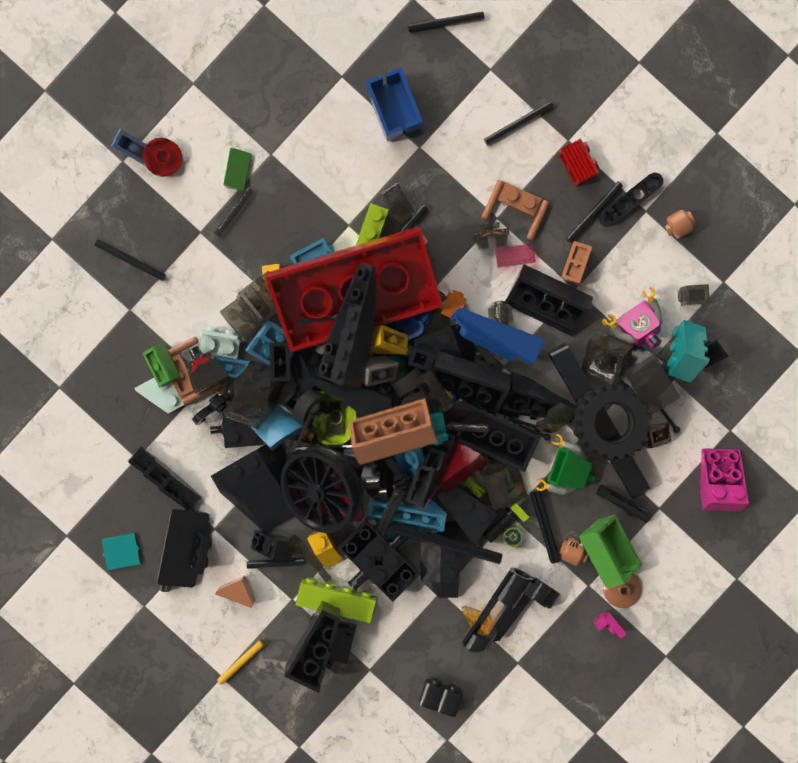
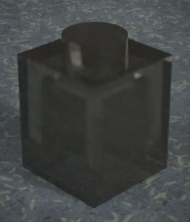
(694, 295)

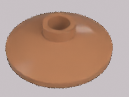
(625, 600)

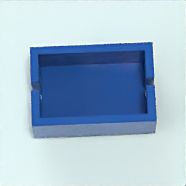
(394, 104)

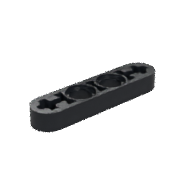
(631, 199)

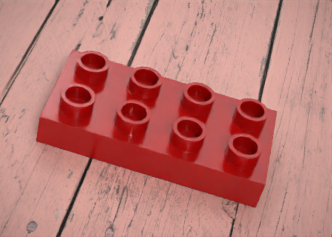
(320, 284)

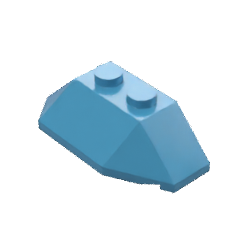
(429, 518)

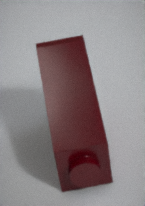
(461, 466)

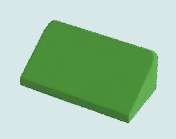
(237, 169)
(161, 364)

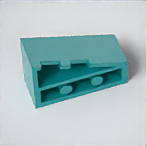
(688, 351)

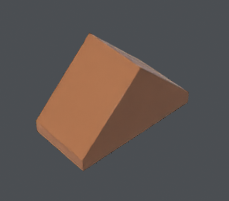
(237, 591)

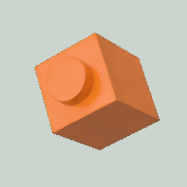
(452, 303)

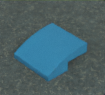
(260, 344)
(278, 428)

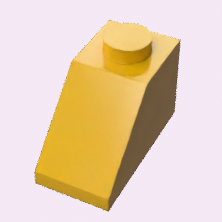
(388, 341)
(324, 548)

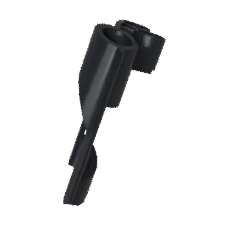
(374, 473)
(515, 592)

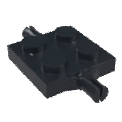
(236, 434)

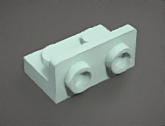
(220, 344)

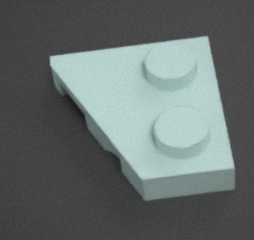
(164, 397)

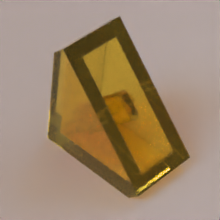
(472, 615)

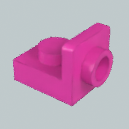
(612, 625)

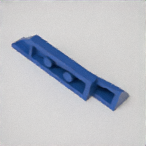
(498, 337)

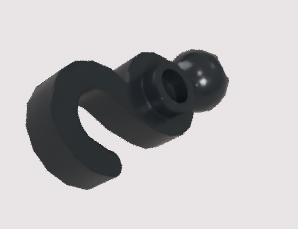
(217, 403)

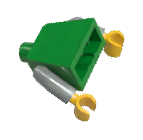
(569, 469)

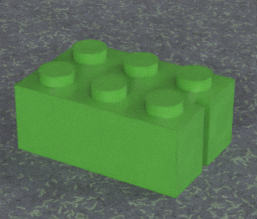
(610, 551)

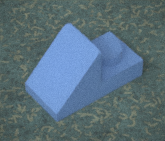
(129, 146)

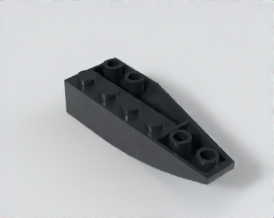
(352, 331)

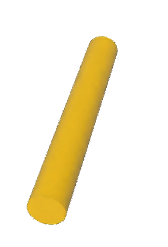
(240, 662)

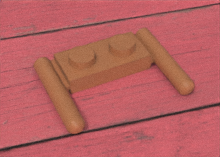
(520, 201)
(183, 384)

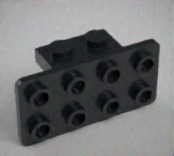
(184, 548)

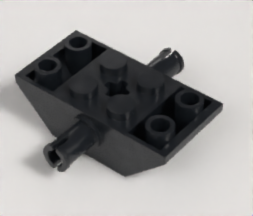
(390, 575)

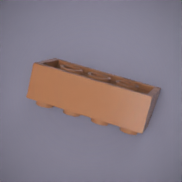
(392, 431)

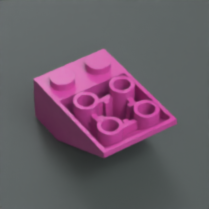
(722, 480)

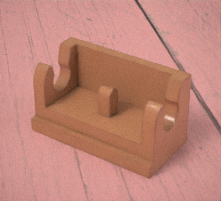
(577, 263)

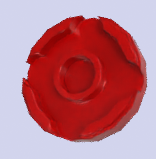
(162, 157)

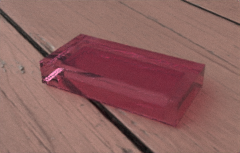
(515, 255)

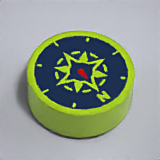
(512, 536)

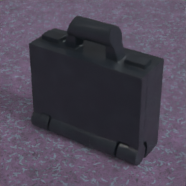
(342, 643)

